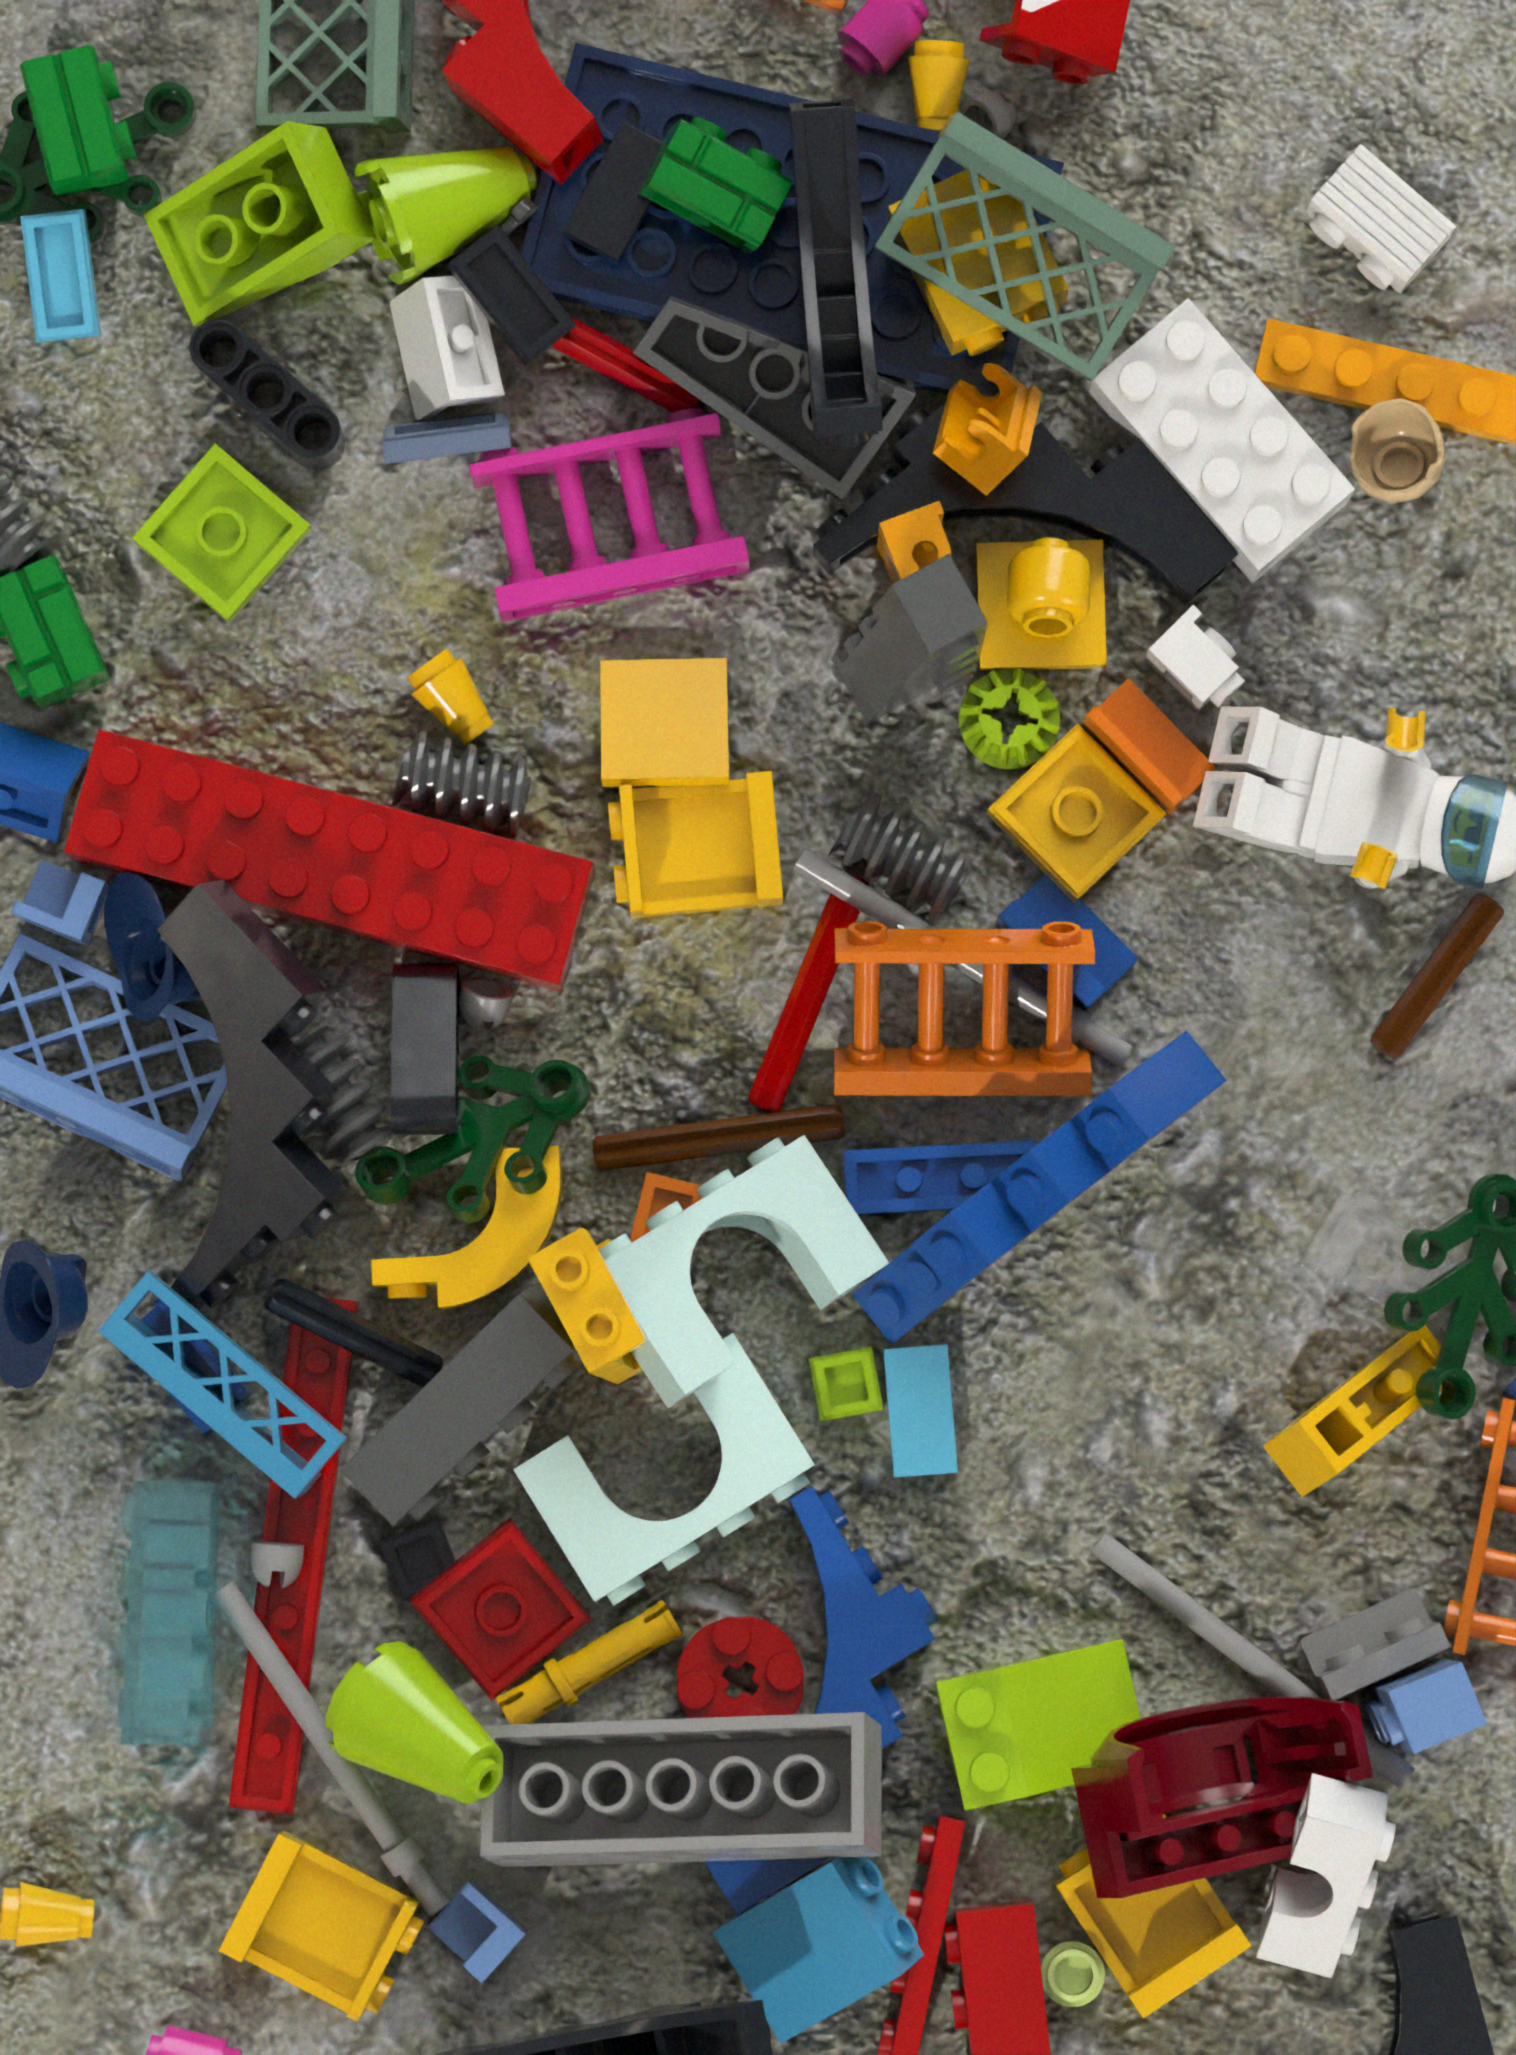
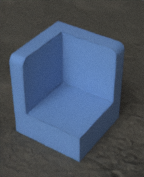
(63, 903)
(478, 1929)

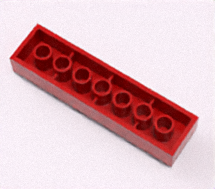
(331, 860)

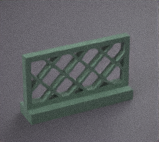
(387, 75)
(1051, 197)

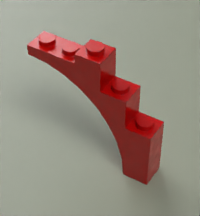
(515, 87)

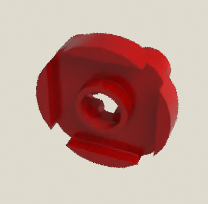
(732, 1643)

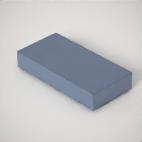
(446, 437)

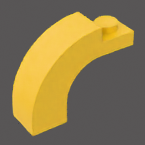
(496, 1257)

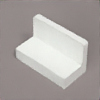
(444, 347)

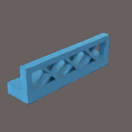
(208, 1400)

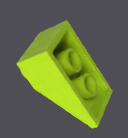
(260, 222)
(1033, 1720)

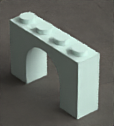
(781, 1197)
(614, 1547)

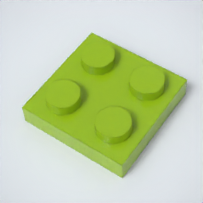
(222, 533)

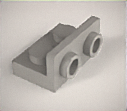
(1372, 1644)

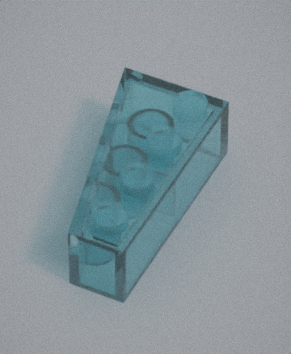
(170, 1613)

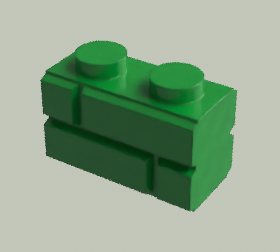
(76, 120)
(717, 184)
(47, 635)

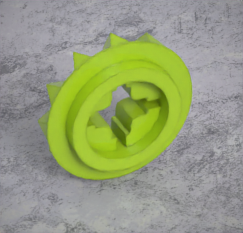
(984, 734)

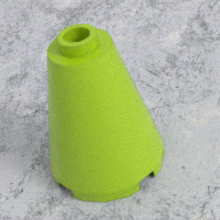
(439, 202)
(412, 1727)

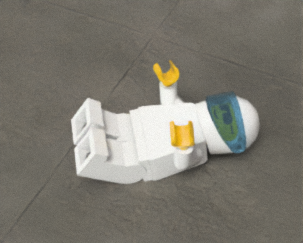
(1357, 801)

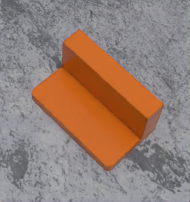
(1148, 746)

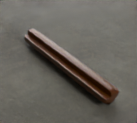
(716, 1137)

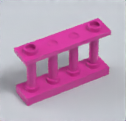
(650, 563)

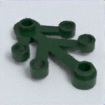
(32, 177)
(485, 1132)
(1472, 1287)

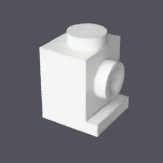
(1195, 662)

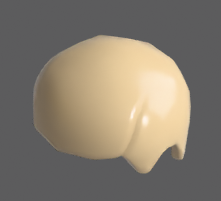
(1396, 451)

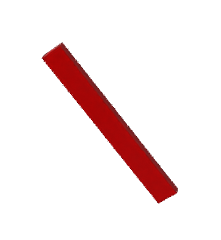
(268, 1734)

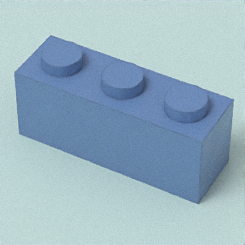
(1424, 1706)

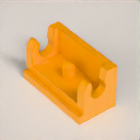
(985, 434)
(912, 541)

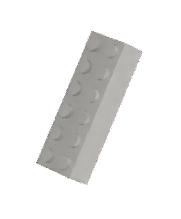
(685, 1790)

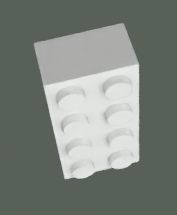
(1221, 438)

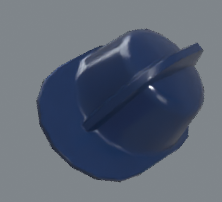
(145, 962)
(39, 1305)

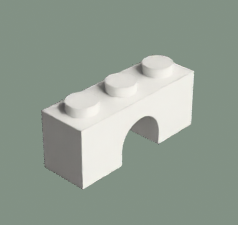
(1313, 1915)

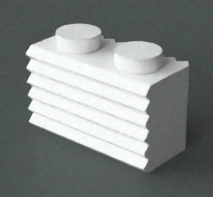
(1378, 221)

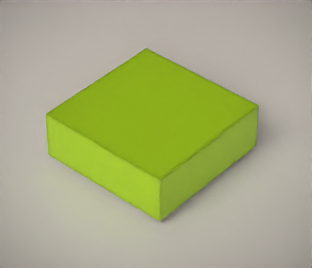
(845, 1384)

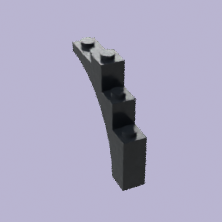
(834, 273)
(1126, 504)
(276, 1094)
(1435, 1991)
(664, 2030)

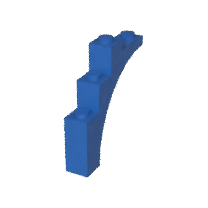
(1038, 1186)
(863, 1639)

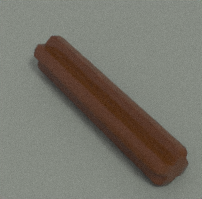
(1437, 975)

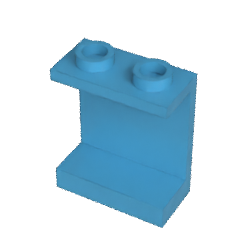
(819, 1944)

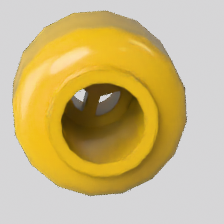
(1048, 588)

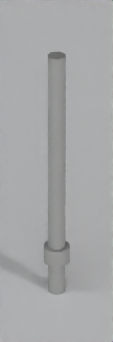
(897, 917)
(1232, 1644)
(401, 1852)

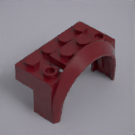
(1202, 1758)

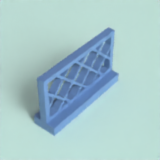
(90, 1112)

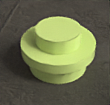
(1072, 1973)

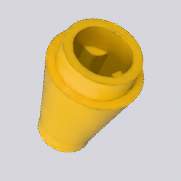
(937, 81)
(451, 696)
(43, 1915)

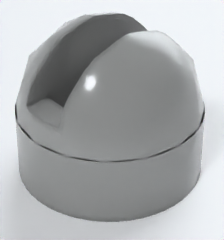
(992, 106)
(484, 1001)
(276, 1557)

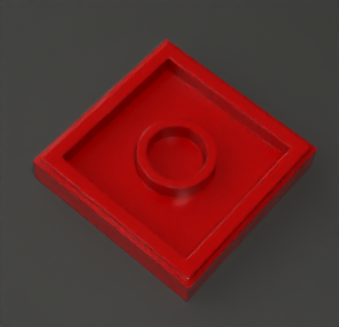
(500, 1609)

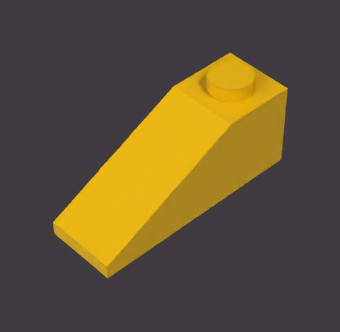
(1354, 1413)

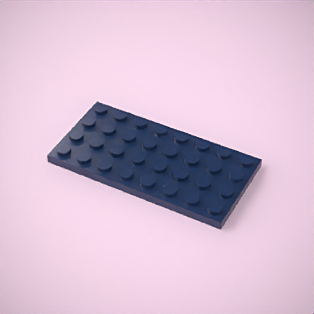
(698, 267)

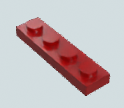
(927, 1912)

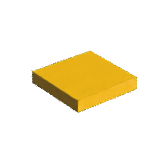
(1005, 640)
(664, 722)
(1075, 813)

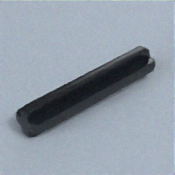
(352, 1332)

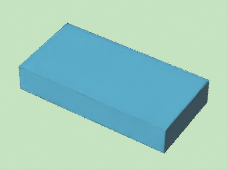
(60, 276)
(920, 1411)

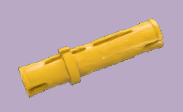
(579, 1671)

